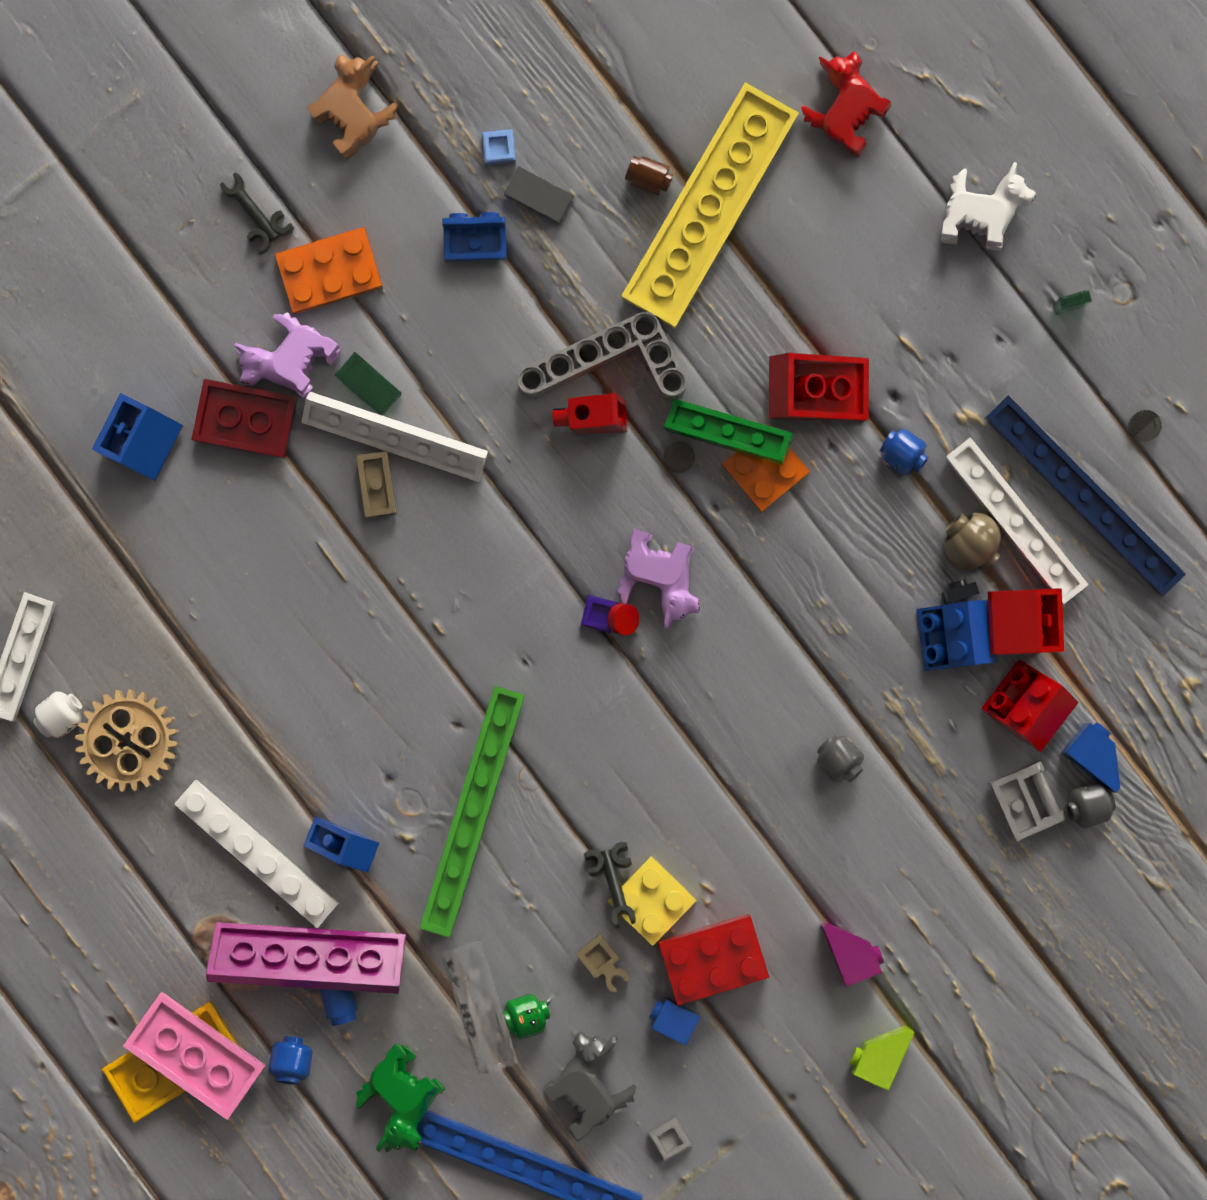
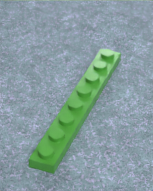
(472, 811)

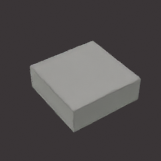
(669, 1139)

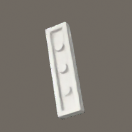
(22, 651)

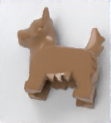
(347, 110)

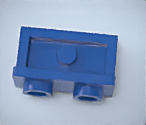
(474, 237)

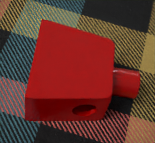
(606, 414)

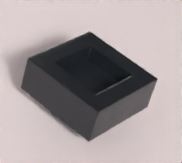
(959, 590)

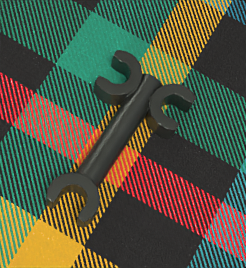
(268, 229)
(608, 861)

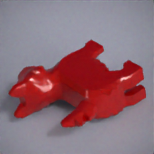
(852, 105)

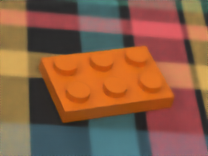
(328, 270)

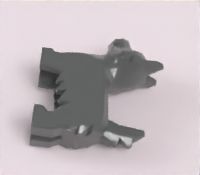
(585, 1089)

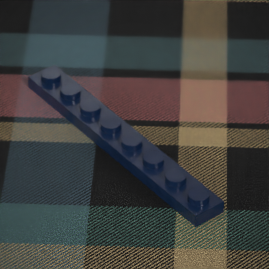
(1085, 496)

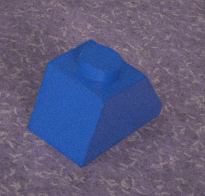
(1095, 754)
(341, 844)

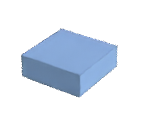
(498, 147)

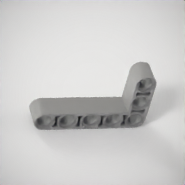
(605, 354)

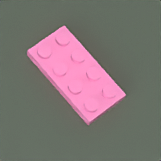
(194, 1055)

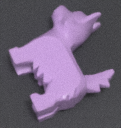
(291, 360)
(661, 570)

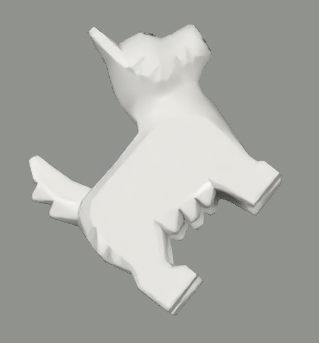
(984, 213)

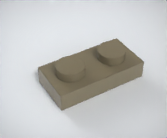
(376, 484)

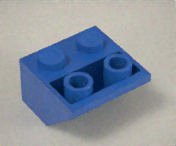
(137, 437)
(955, 635)

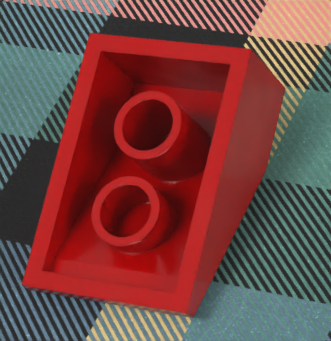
(818, 387)

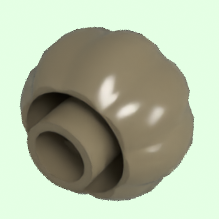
(972, 541)

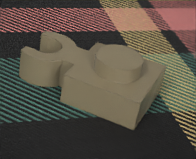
(599, 959)

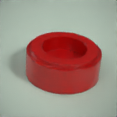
(623, 619)

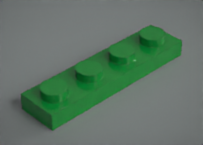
(728, 431)

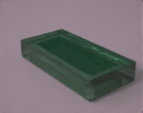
(368, 384)

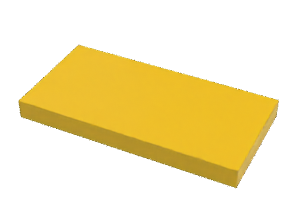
(142, 1086)

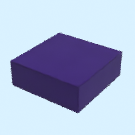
(596, 613)

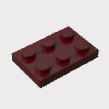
(244, 418)

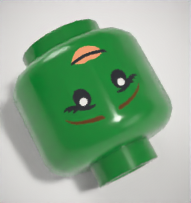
(526, 1016)

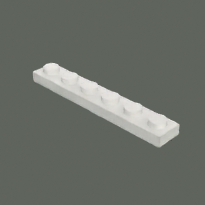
(394, 436)
(1015, 520)
(256, 853)

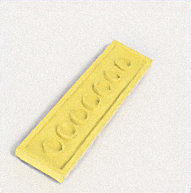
(709, 205)

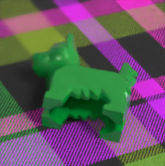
(403, 1094)

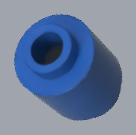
(339, 1005)

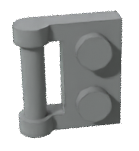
(1018, 805)

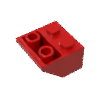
(1026, 621)
(1030, 705)

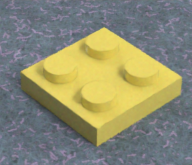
(655, 899)

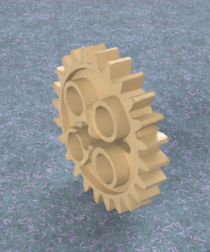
(112, 764)

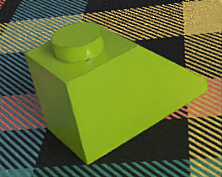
(881, 1056)

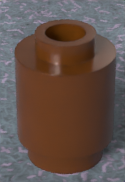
(649, 175)

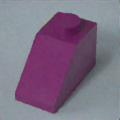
(852, 954)

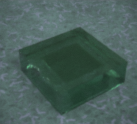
(1072, 302)

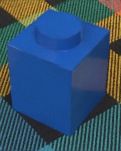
(674, 1020)

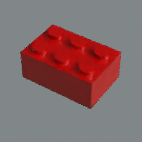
(713, 959)

